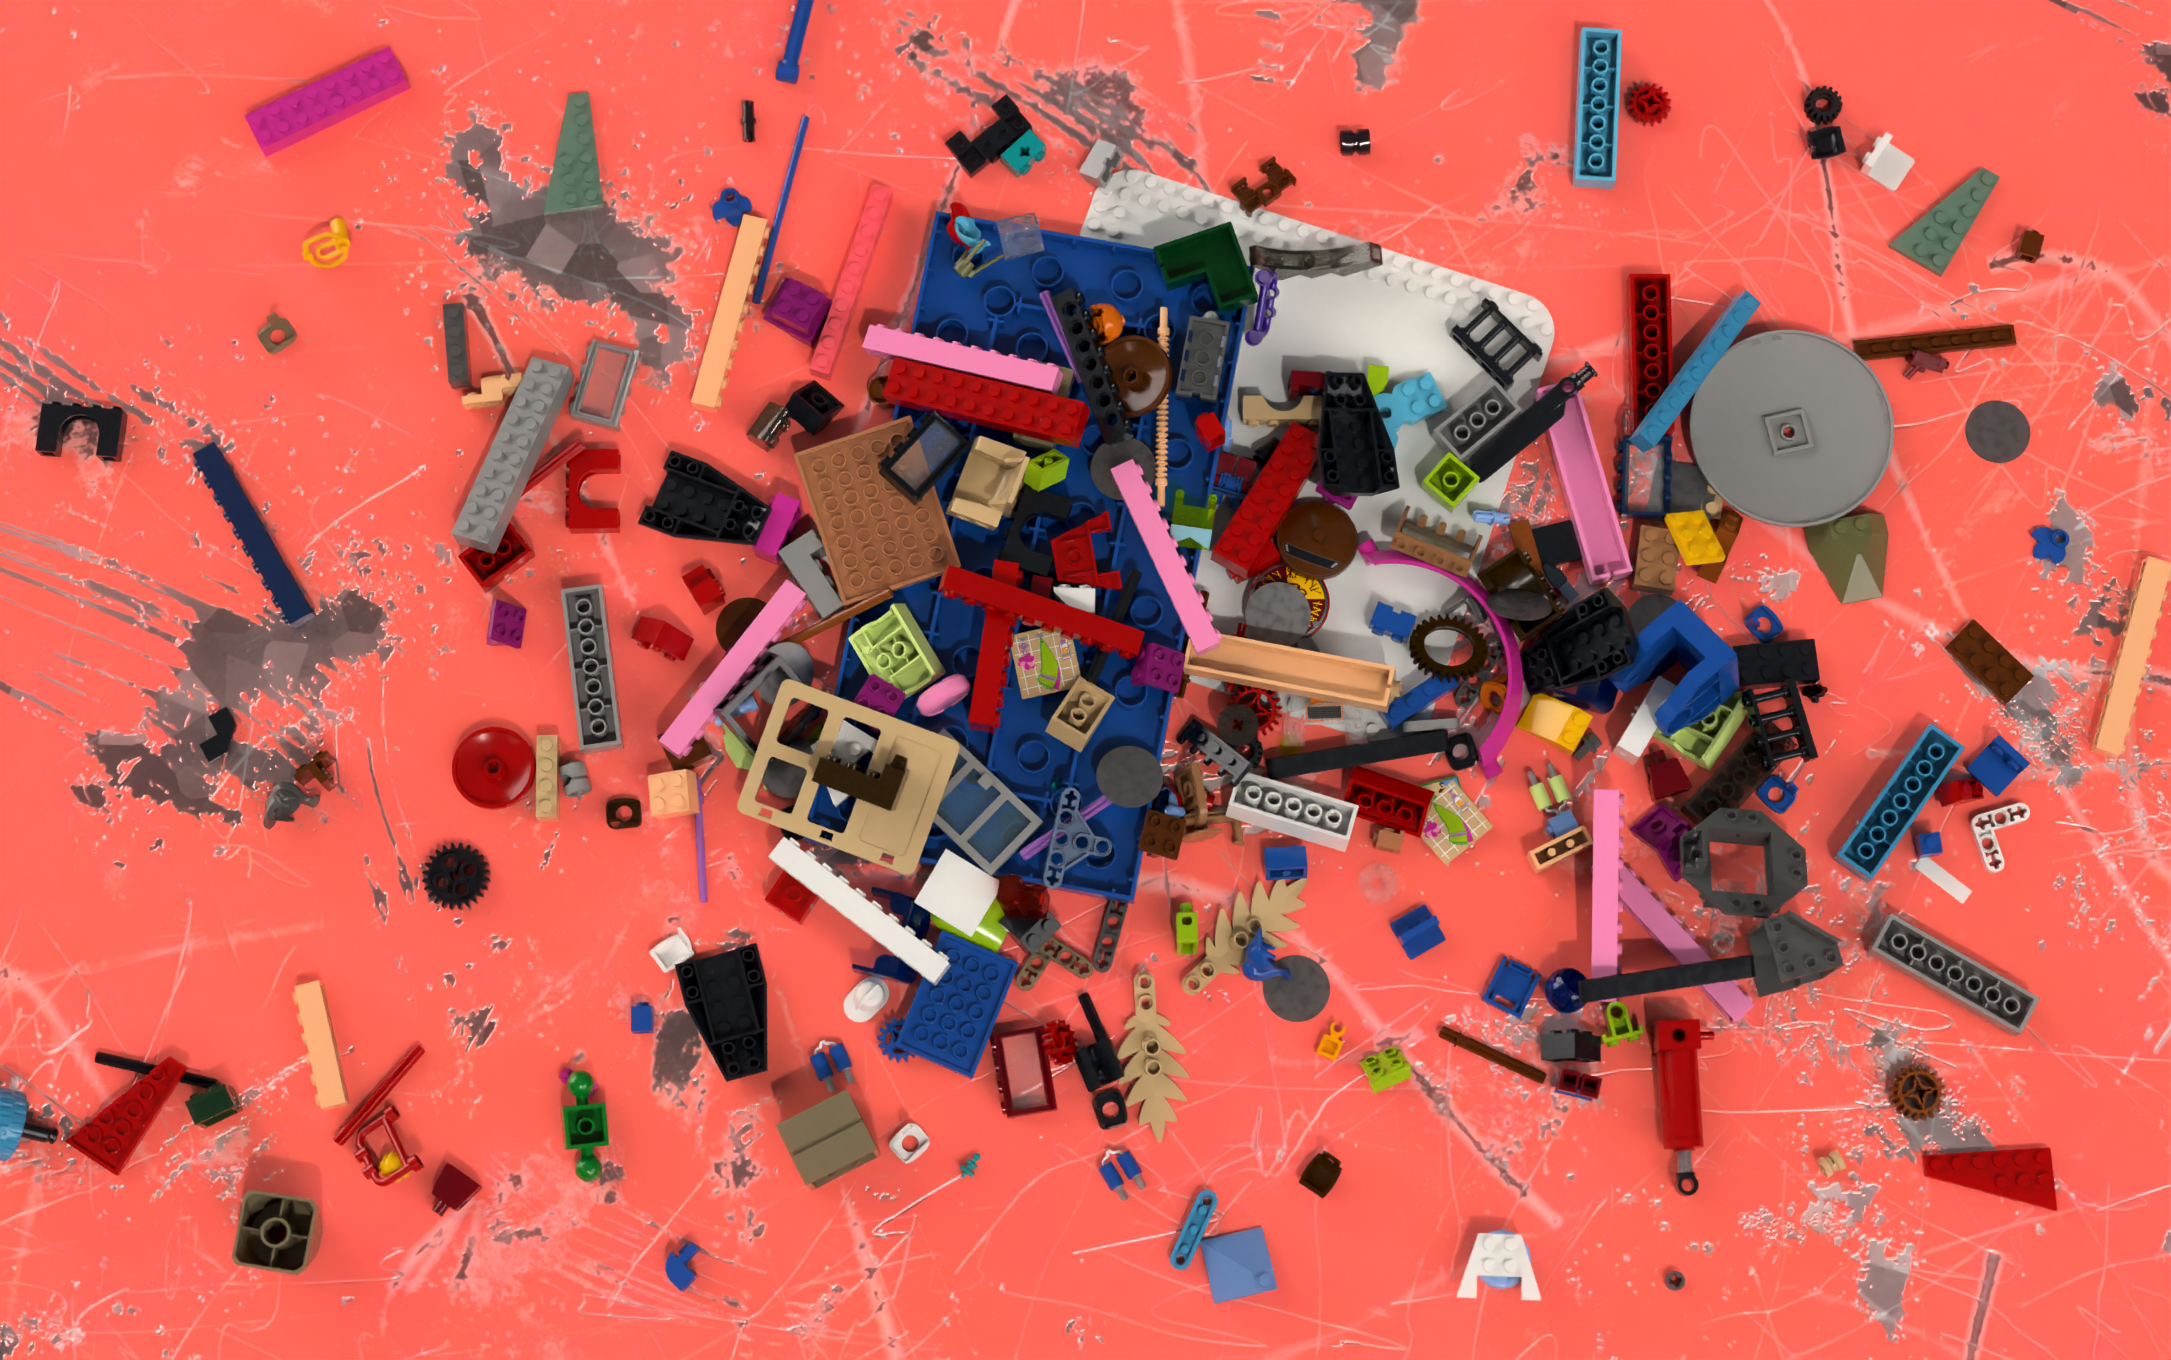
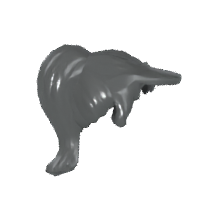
(285, 801)

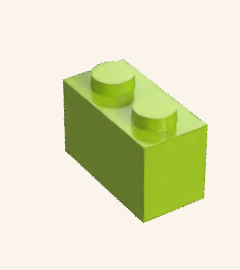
(1046, 470)

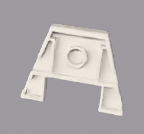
(851, 747)
(1502, 1257)

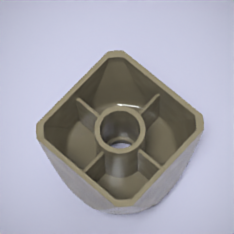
(256, 1229)

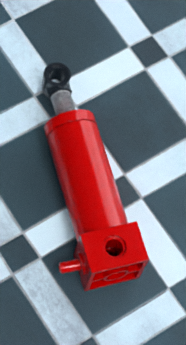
(1680, 1092)

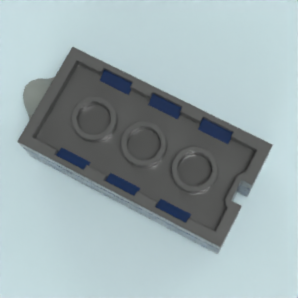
(1203, 359)

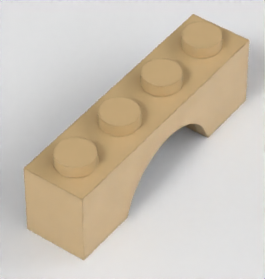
(1257, 412)
(547, 765)

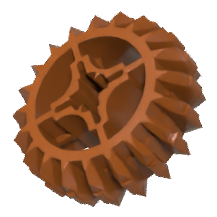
(1916, 1084)

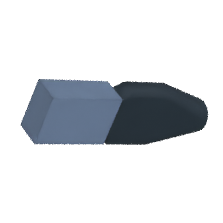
(1559, 581)

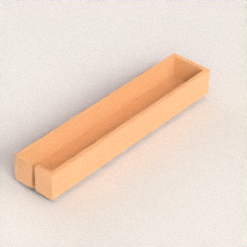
(1295, 672)

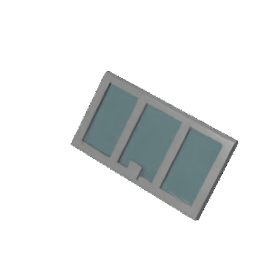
(983, 813)

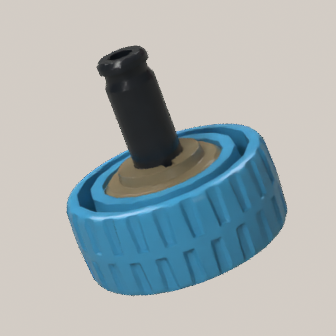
(13, 1124)

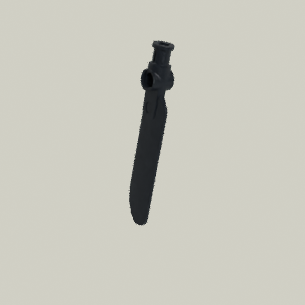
(1528, 425)

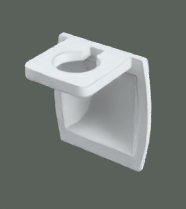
(672, 951)

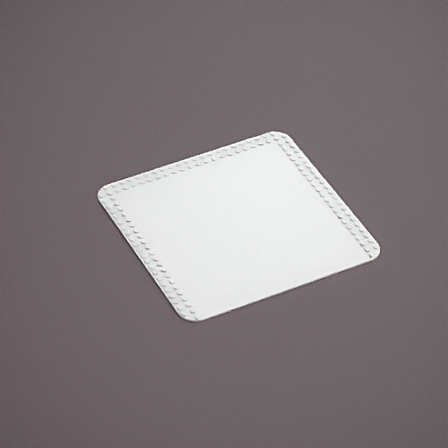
(1342, 324)

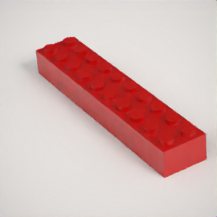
(986, 402)

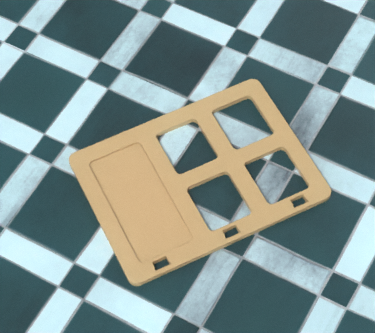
(870, 827)

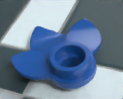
(733, 209)
(2047, 545)

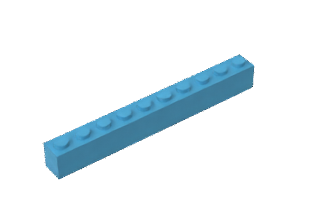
(1694, 371)

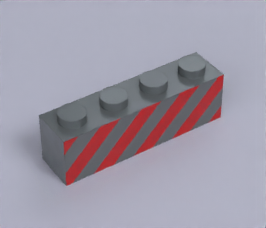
(457, 345)

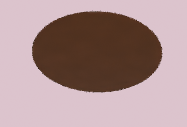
(736, 619)

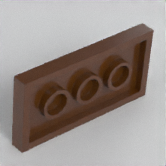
(1989, 662)

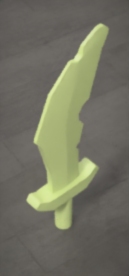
(737, 752)

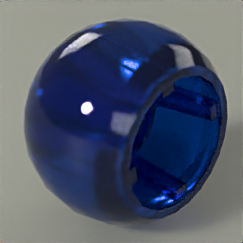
(1562, 990)

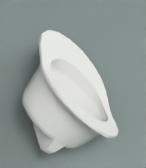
(866, 999)

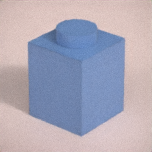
(1561, 824)

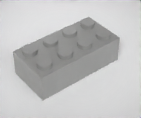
(1476, 422)

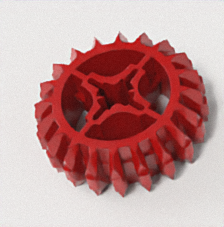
(1272, 713)

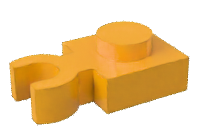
(1330, 1045)

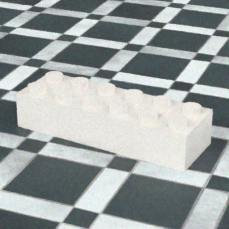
(1293, 811)

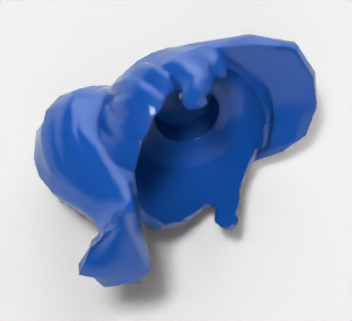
(1260, 962)

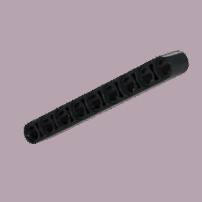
(1358, 754)
(1666, 978)

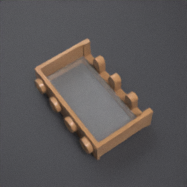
(1434, 545)

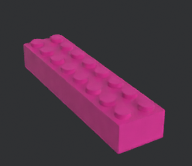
(327, 101)

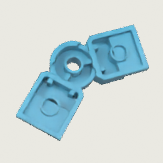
(1410, 403)

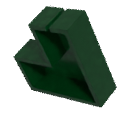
(1209, 256)

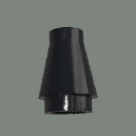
(1265, 451)

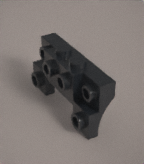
(991, 143)

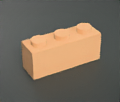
(1559, 849)

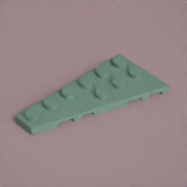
(575, 172)
(1940, 232)

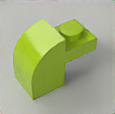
(1377, 378)

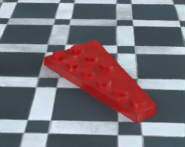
(2009, 1174)

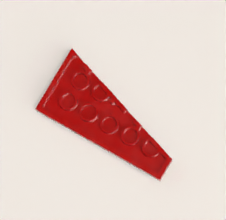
(123, 1124)

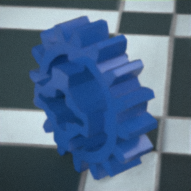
(890, 1047)

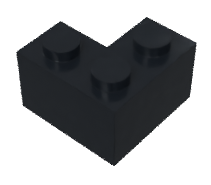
(1571, 1046)

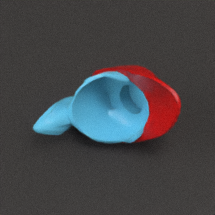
(963, 228)

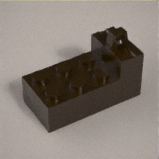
(867, 785)

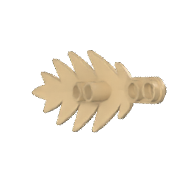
(1231, 943)
(1150, 1060)

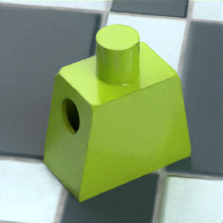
(1186, 931)

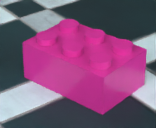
(778, 528)

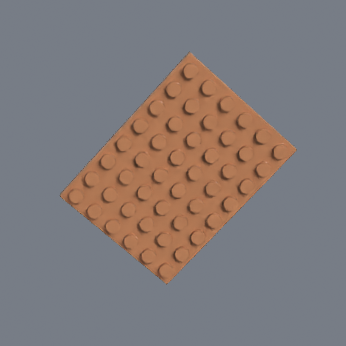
(865, 523)

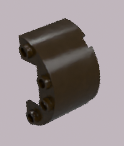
(1517, 573)

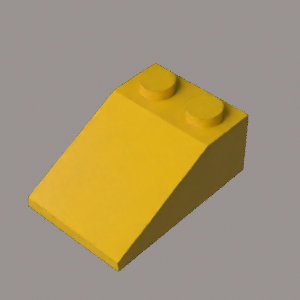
(1554, 722)

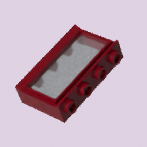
(1024, 1072)

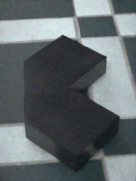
(219, 744)

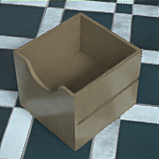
(828, 1140)

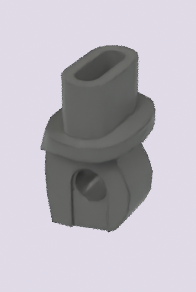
(1590, 743)

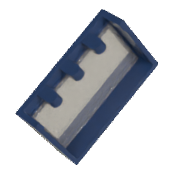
(1644, 480)

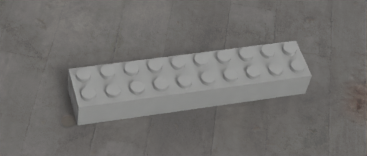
(513, 455)

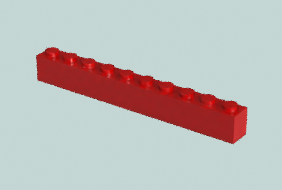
(1040, 611)

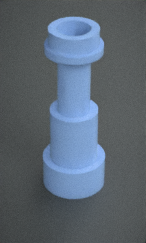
(747, 705)

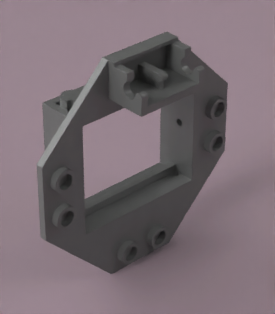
(1782, 856)

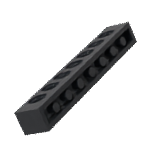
(1064, 304)

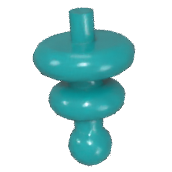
(967, 1170)

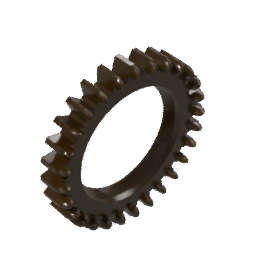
(1420, 656)

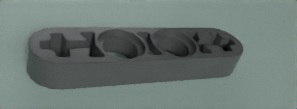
(1482, 675)
(1106, 932)

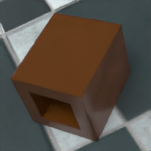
(2029, 246)

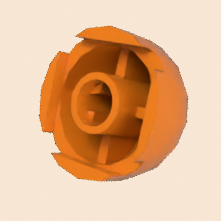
(1107, 322)

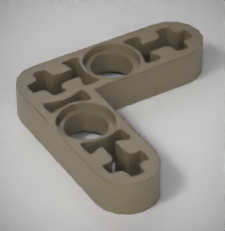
(1046, 957)

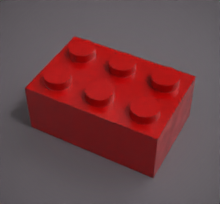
(491, 568)

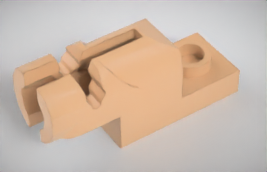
(493, 391)

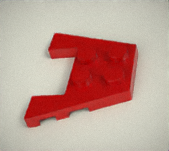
(1075, 556)

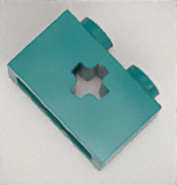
(1026, 144)

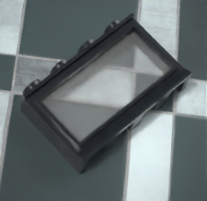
(923, 457)

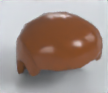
(876, 389)

